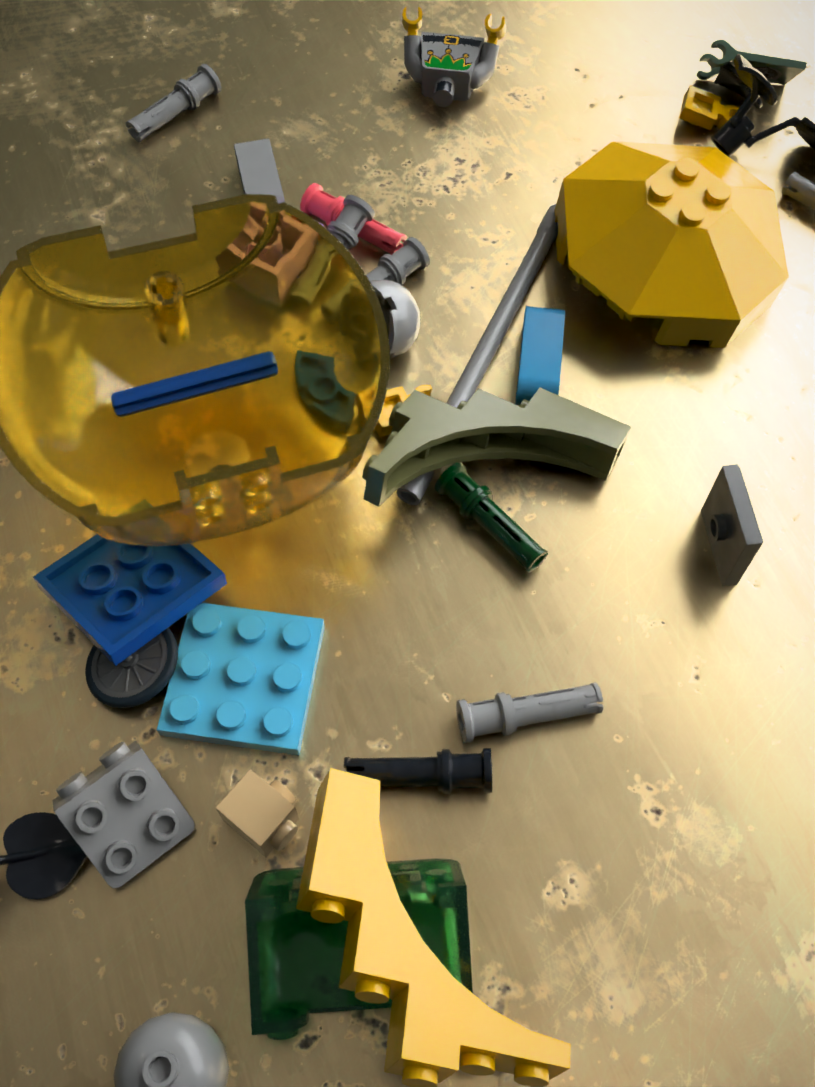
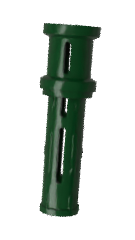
(477, 504)

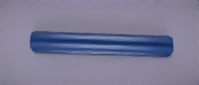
(194, 384)

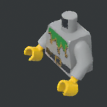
(449, 63)

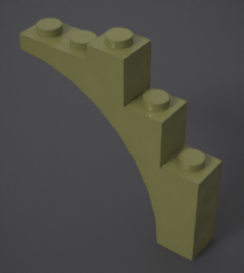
(545, 429)

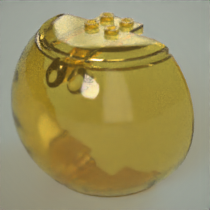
(122, 318)

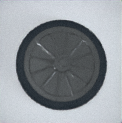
(136, 677)

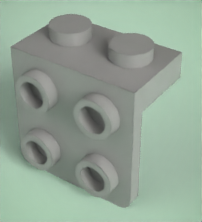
(122, 813)

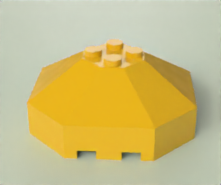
(673, 239)

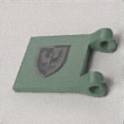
(775, 69)

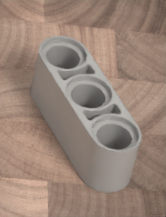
(258, 168)

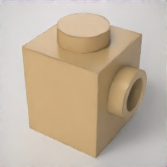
(260, 812)

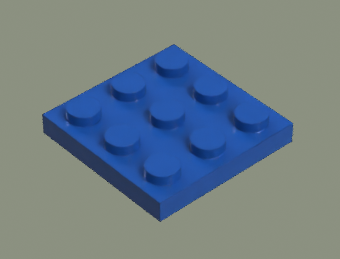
(127, 591)

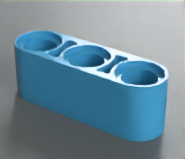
(540, 352)

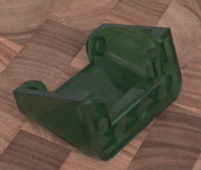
(300, 959)

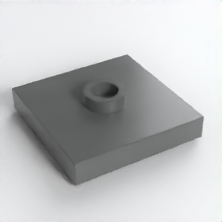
(731, 525)

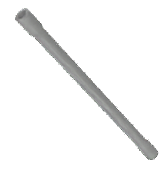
(493, 335)

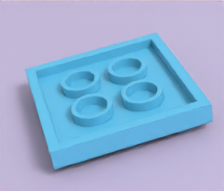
(243, 678)

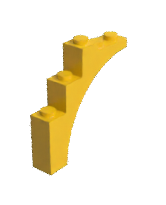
(384, 958)

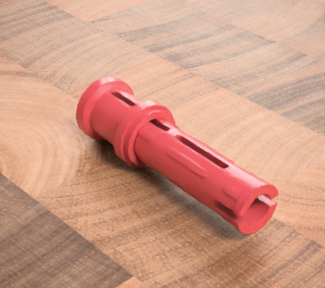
(328, 208)

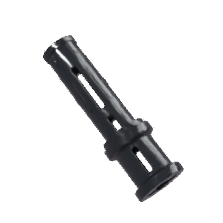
(445, 771)

